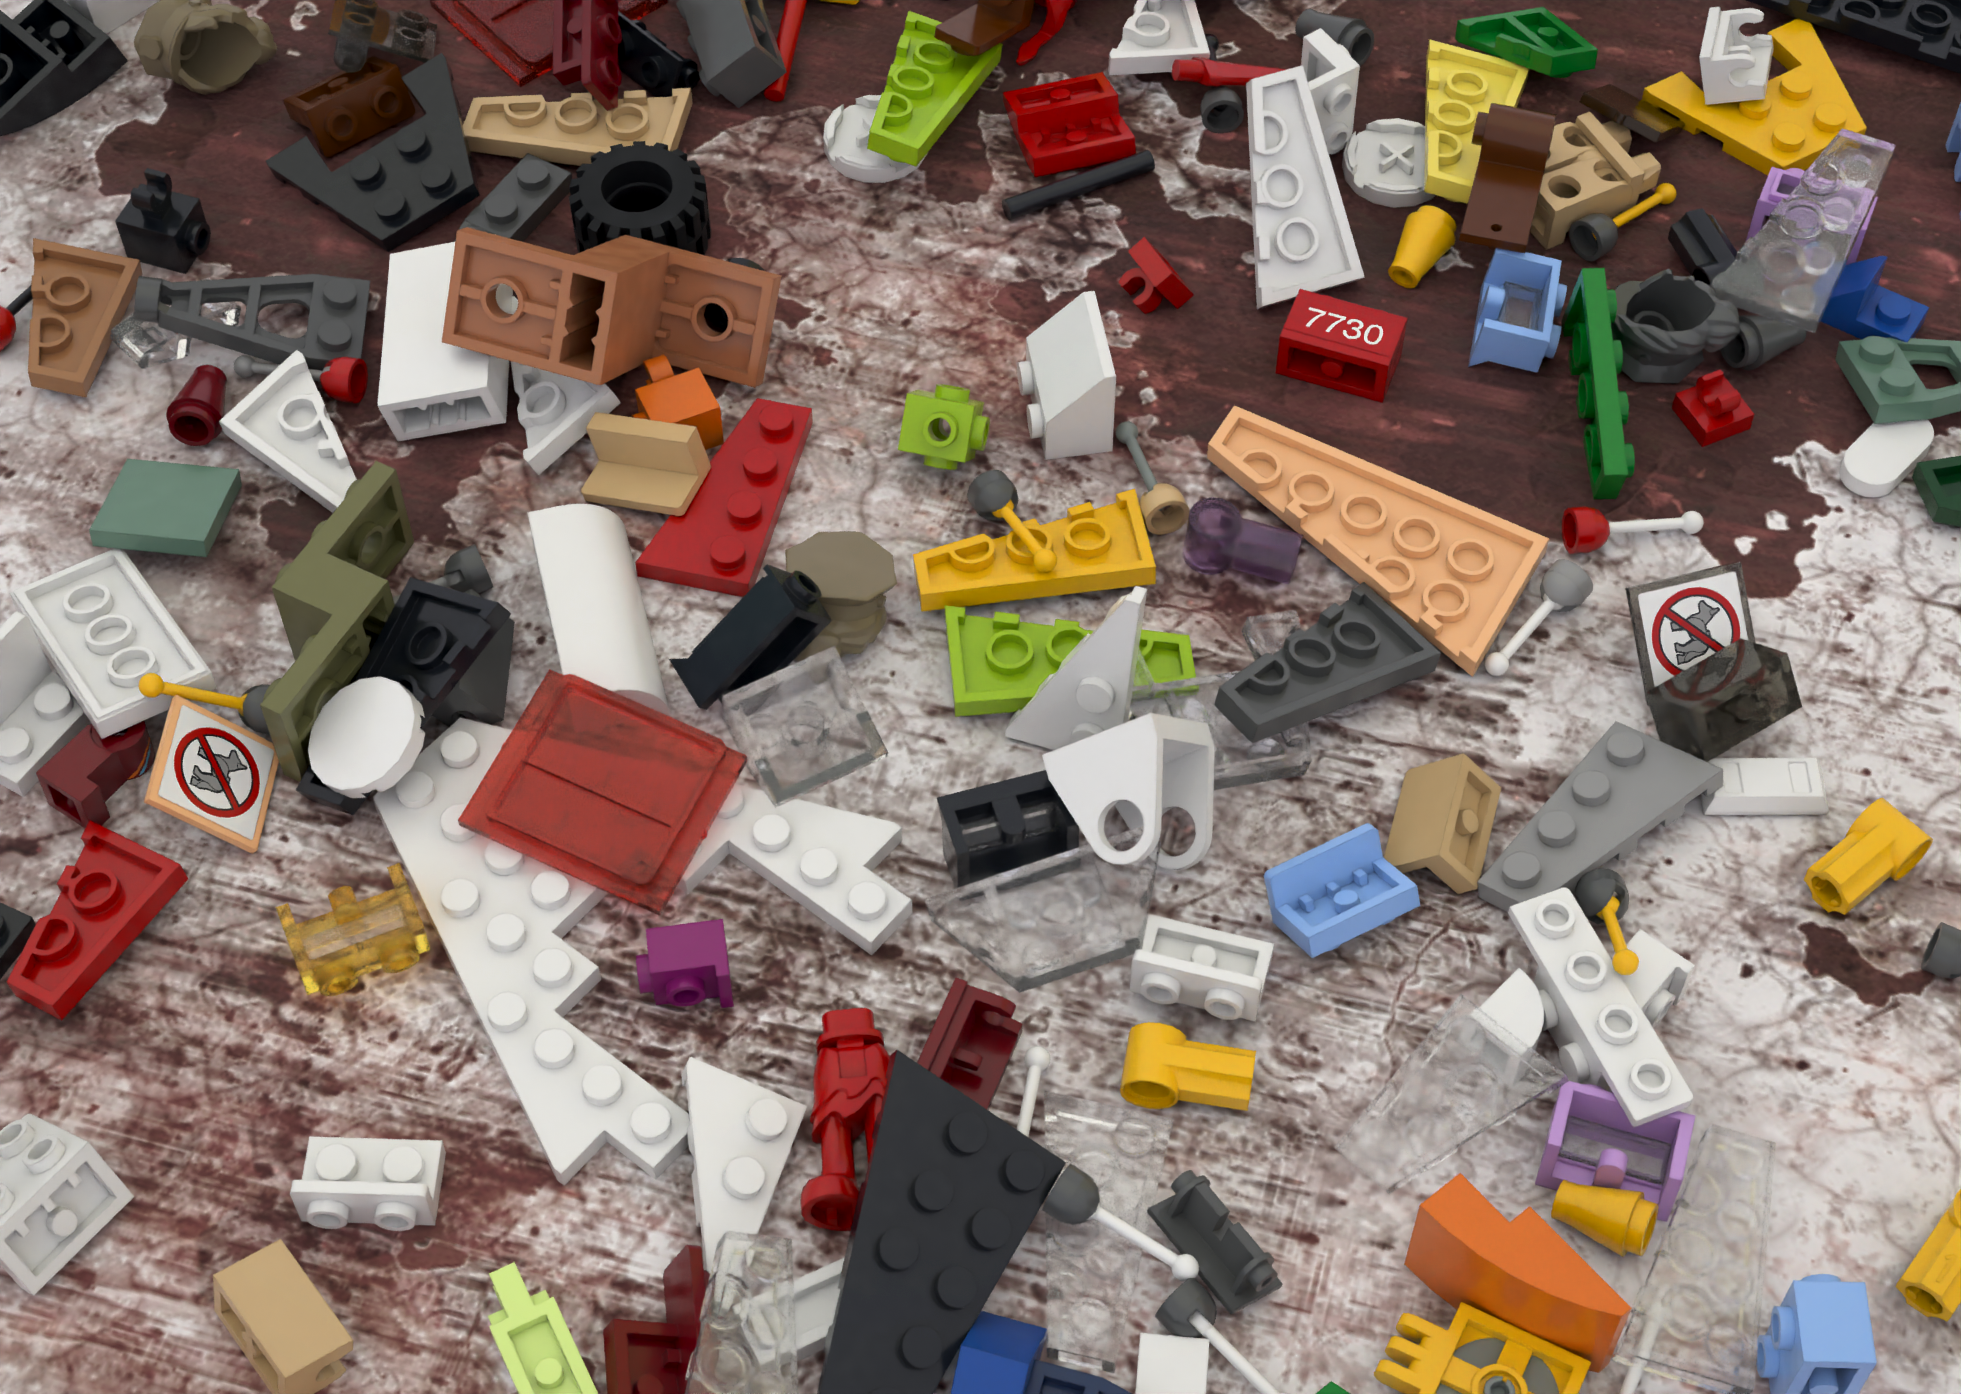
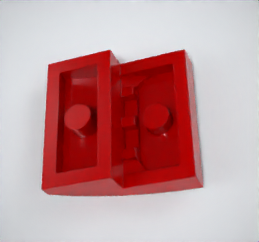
(1069, 124)

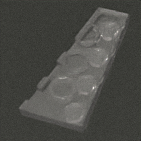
(1809, 236)
(1088, 1264)

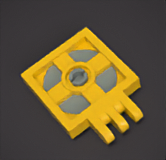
(1477, 1358)

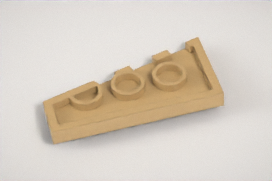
(575, 126)

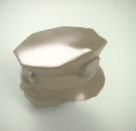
(202, 44)
(852, 581)

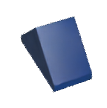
(997, 1356)

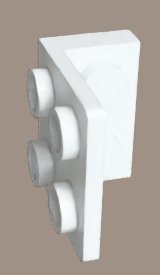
(35, 707)
(51, 1199)

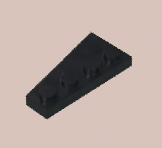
(426, 649)

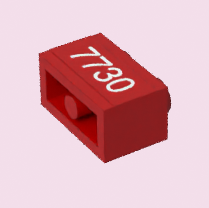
(1341, 345)

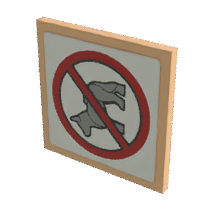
(213, 774)

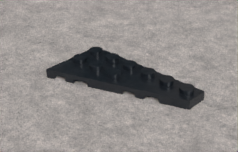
(928, 1233)

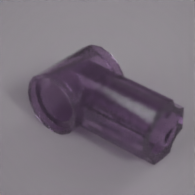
(1223, 540)

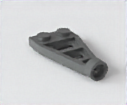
(334, 304)

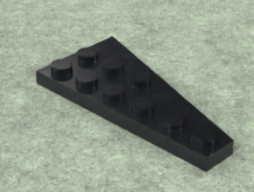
(1911, 27)

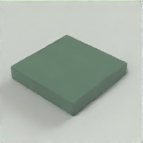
(166, 508)

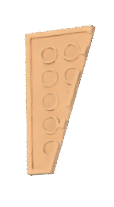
(1421, 551)

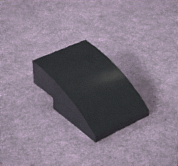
(50, 62)

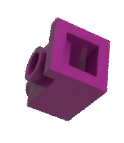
(686, 964)

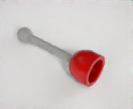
(341, 377)

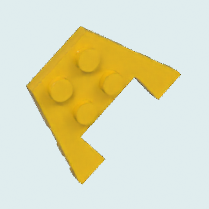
(1788, 126)

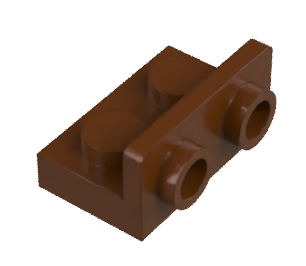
(352, 105)

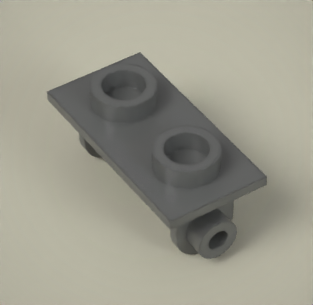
(1225, 1252)

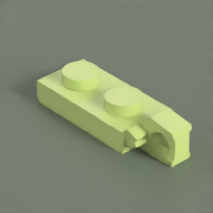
(535, 1339)

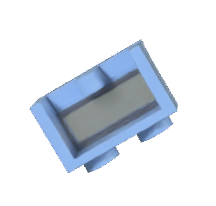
(1518, 311)

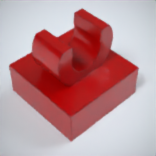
(1157, 277)
(1712, 409)

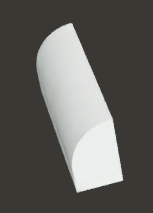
(596, 601)

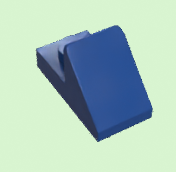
(1871, 310)

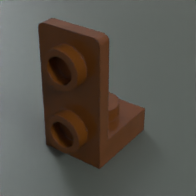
(985, 25)

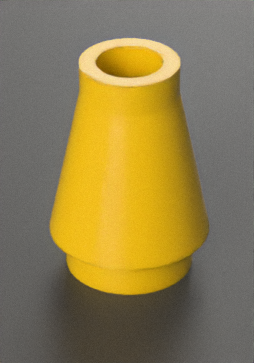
(1422, 244)
(1607, 1215)

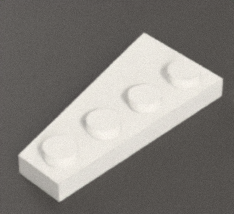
(1296, 201)

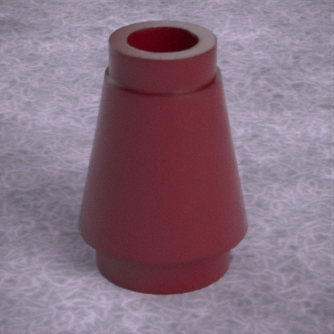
(198, 407)

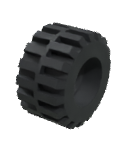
(641, 195)

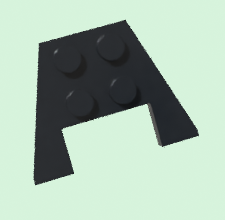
(404, 179)

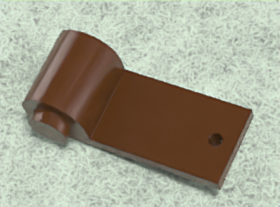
(1507, 176)

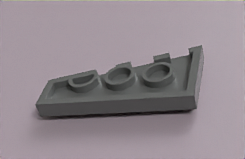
(1334, 663)

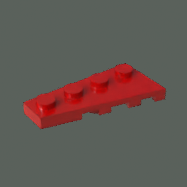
(737, 507)

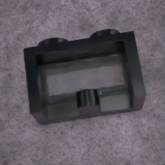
(1004, 827)

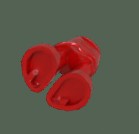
(847, 1098)

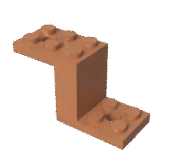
(609, 308)

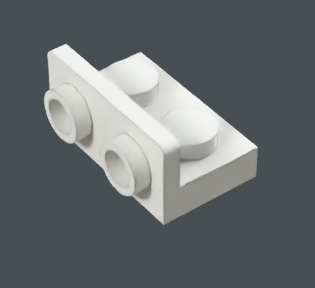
(370, 1182)

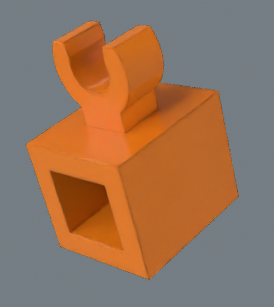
(680, 400)

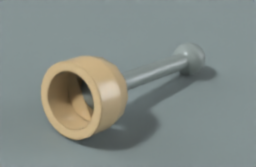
(1159, 494)

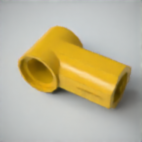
(1876, 847)
(1169, 1068)
(1934, 1275)

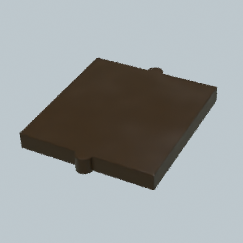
(1632, 112)

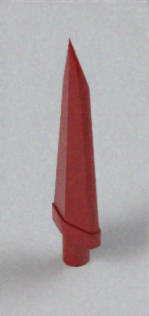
(1218, 72)

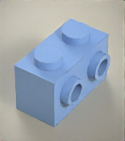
(1818, 1339)

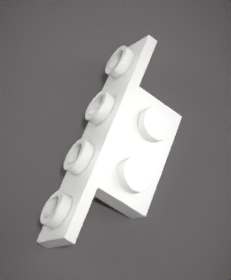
(1593, 1012)

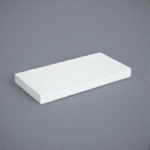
(106, 633)

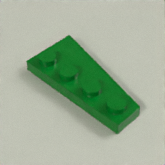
(1598, 362)

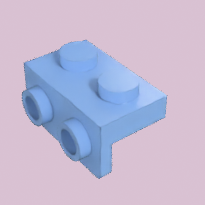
(1338, 891)

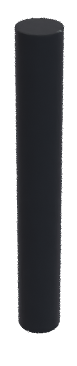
(1078, 184)

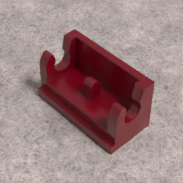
(972, 1042)

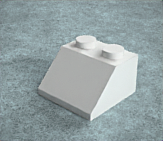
(1070, 382)

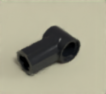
(1702, 245)

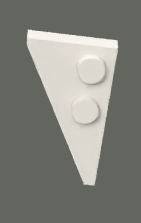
(1158, 36)
(555, 410)
(292, 432)
(738, 1149)

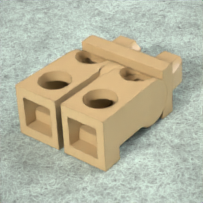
(1589, 174)

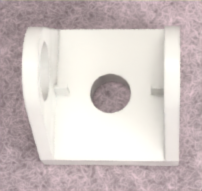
(1144, 773)

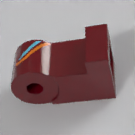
(93, 769)

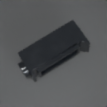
(755, 637)

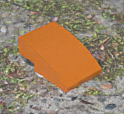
(1514, 1272)

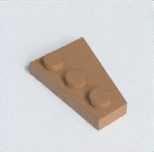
(75, 306)

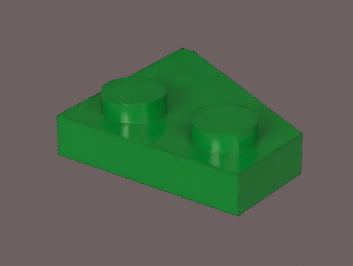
(1531, 40)

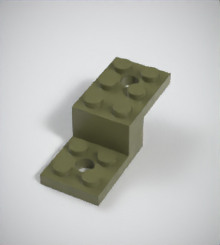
(335, 607)

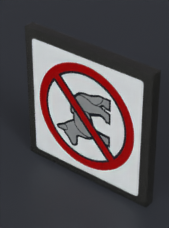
(1687, 620)

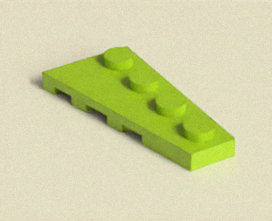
(1004, 661)

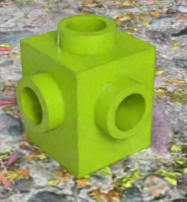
(924, 431)

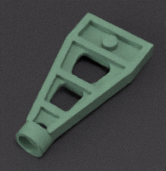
(1888, 384)

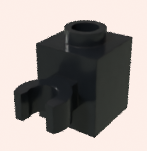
(163, 225)

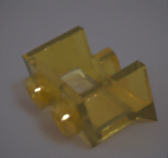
(356, 937)

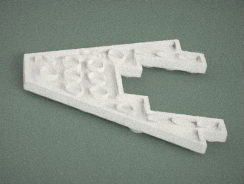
(508, 916)

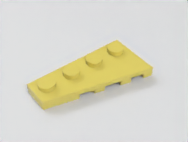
(1456, 89)

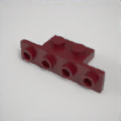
(587, 47)
(656, 1355)

